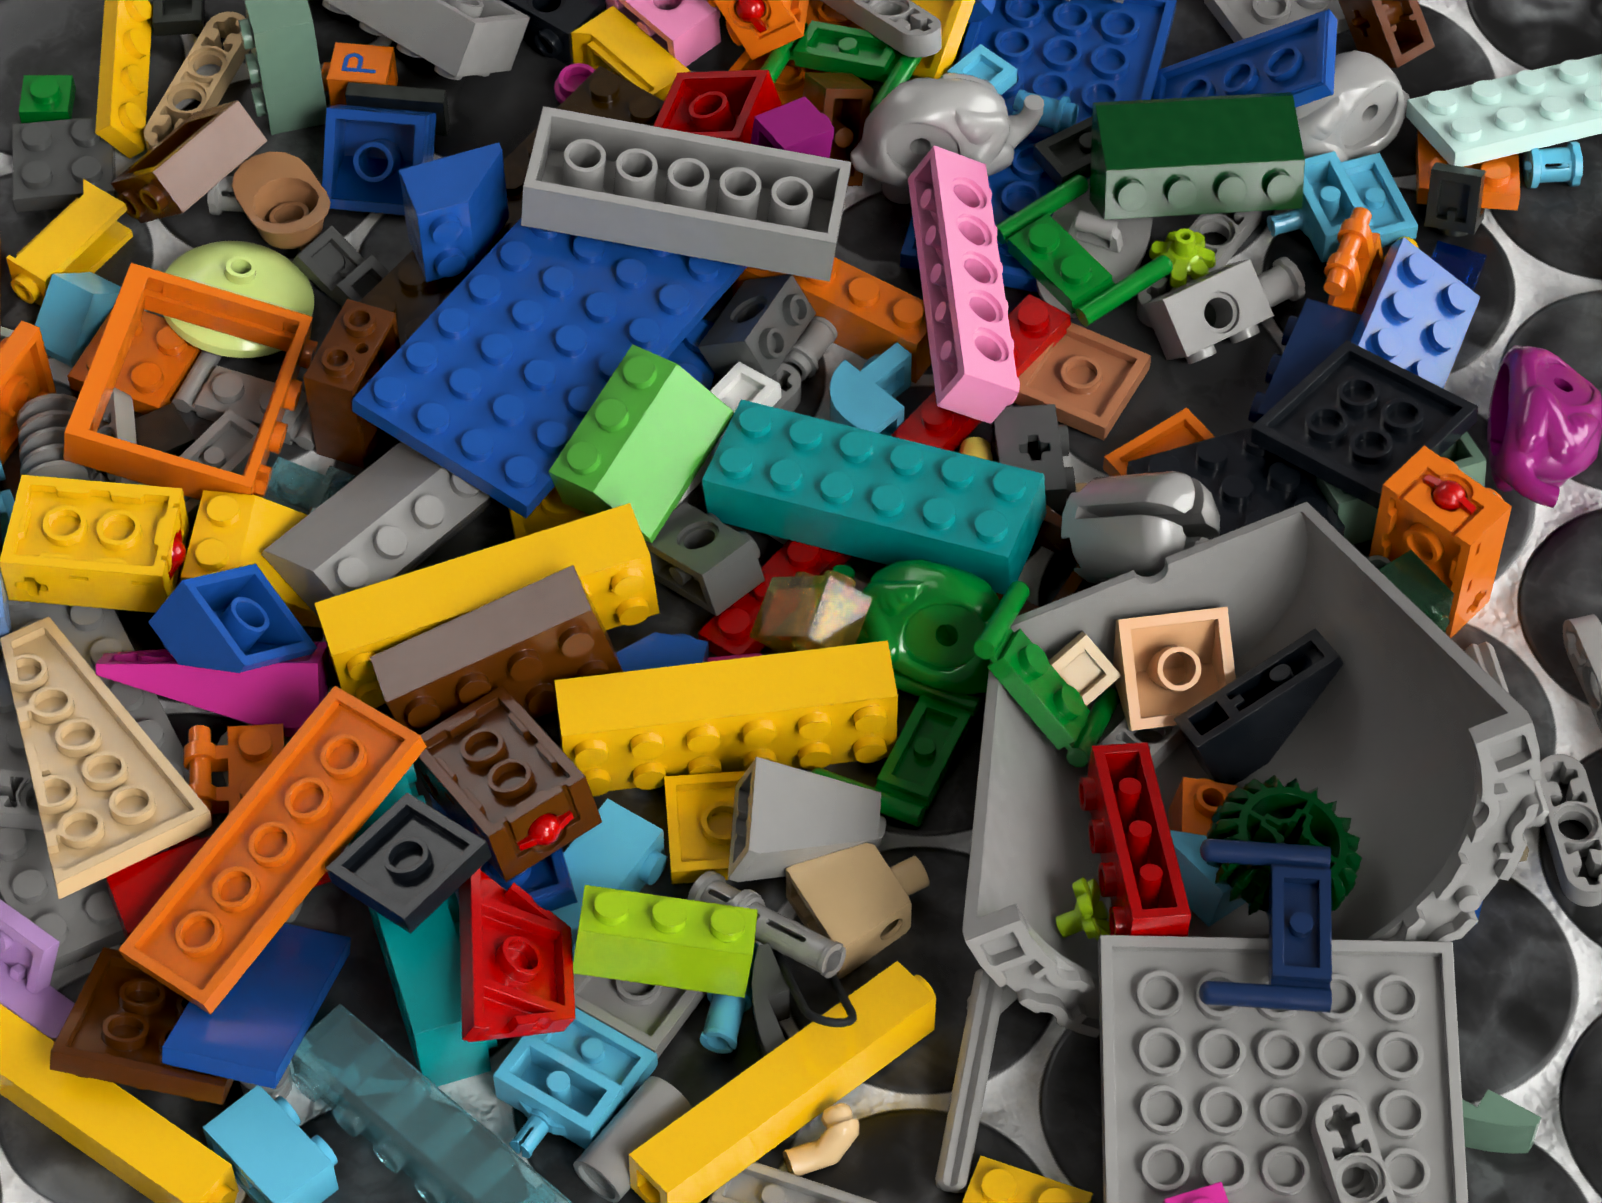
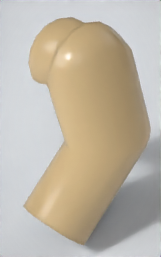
(831, 1145)

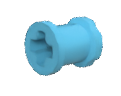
(1568, 171)

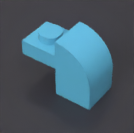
(868, 396)

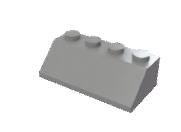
(375, 526)

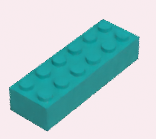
(873, 494)
(428, 978)

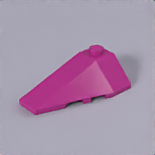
(260, 696)

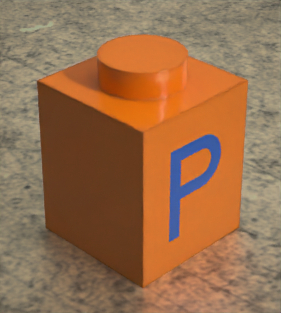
(359, 65)

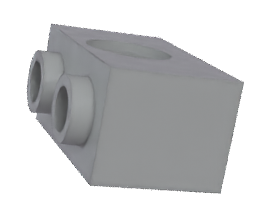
(1180, 312)

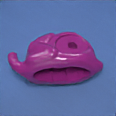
(1541, 424)

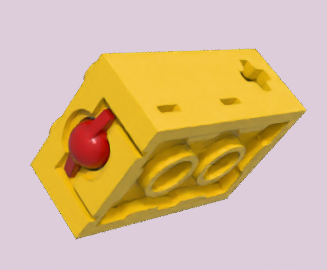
(94, 543)

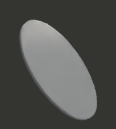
(1112, 242)

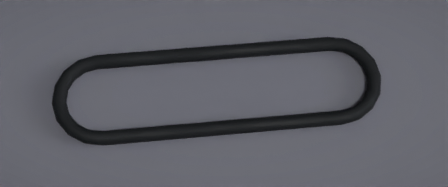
(826, 1021)

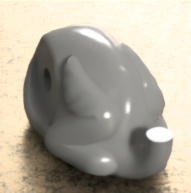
(948, 113)
(1361, 113)

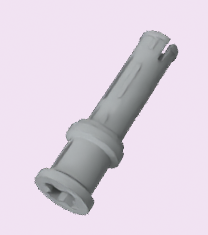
(773, 928)

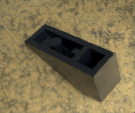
(1257, 712)

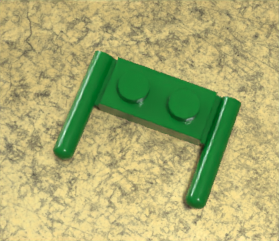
(844, 50)
(1064, 264)
(1038, 686)
(921, 751)

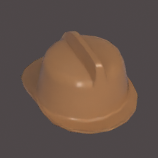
(281, 199)

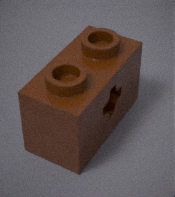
(1388, 29)

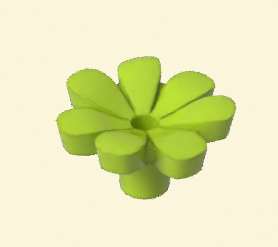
(1187, 255)
(1088, 912)

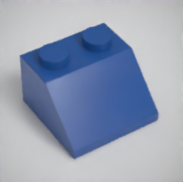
(367, 151)
(455, 209)
(230, 623)

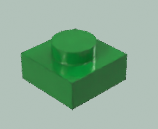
(46, 98)

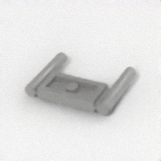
(215, 389)

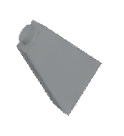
(794, 817)

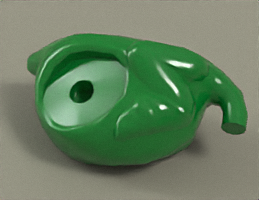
(930, 622)

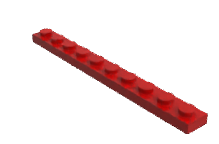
(1033, 329)

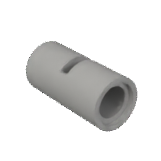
(606, 1160)

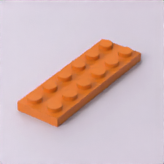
(272, 849)

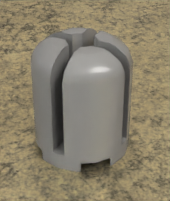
(1136, 522)

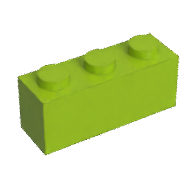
(665, 941)

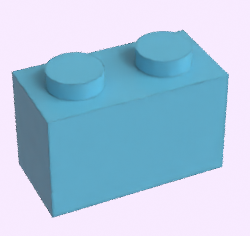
(271, 1152)

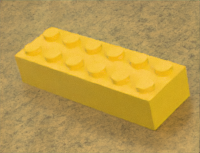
(602, 547)
(725, 713)

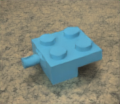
(1335, 190)
(571, 1081)

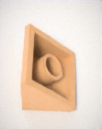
(1171, 663)

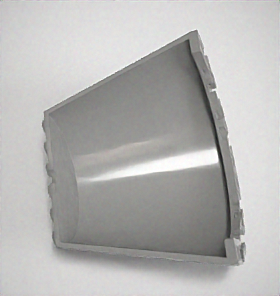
(1402, 738)

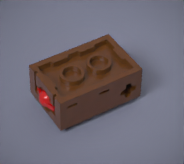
(506, 782)

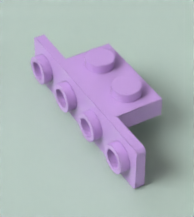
(27, 971)

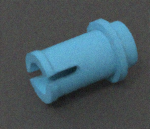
(1056, 113)

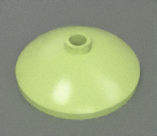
(246, 271)

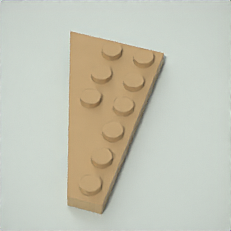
(93, 770)

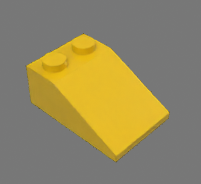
(234, 532)

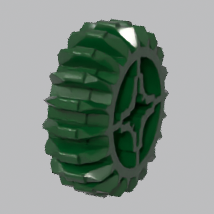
(1282, 816)

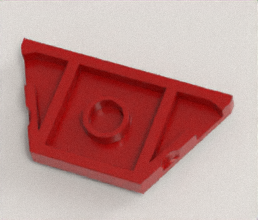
(512, 963)

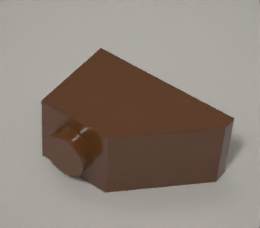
(847, 105)

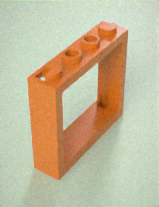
(207, 308)

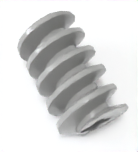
(42, 437)

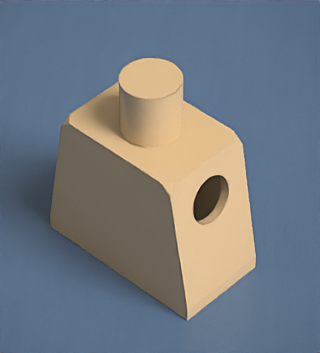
(855, 899)

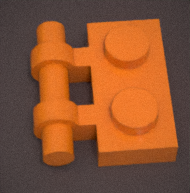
(1355, 265)
(245, 758)

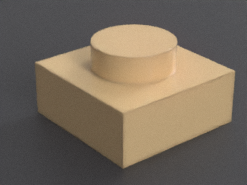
(1085, 667)

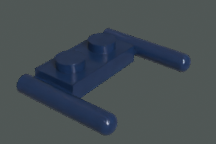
(1297, 927)

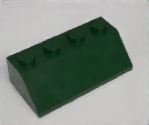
(1196, 156)

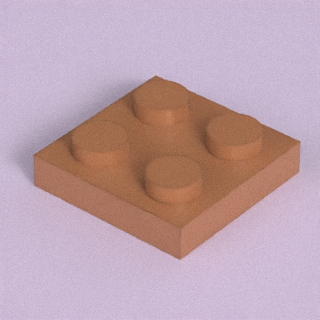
(1085, 379)

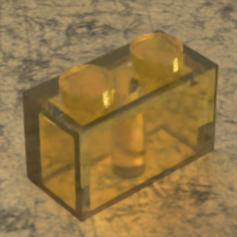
(810, 612)

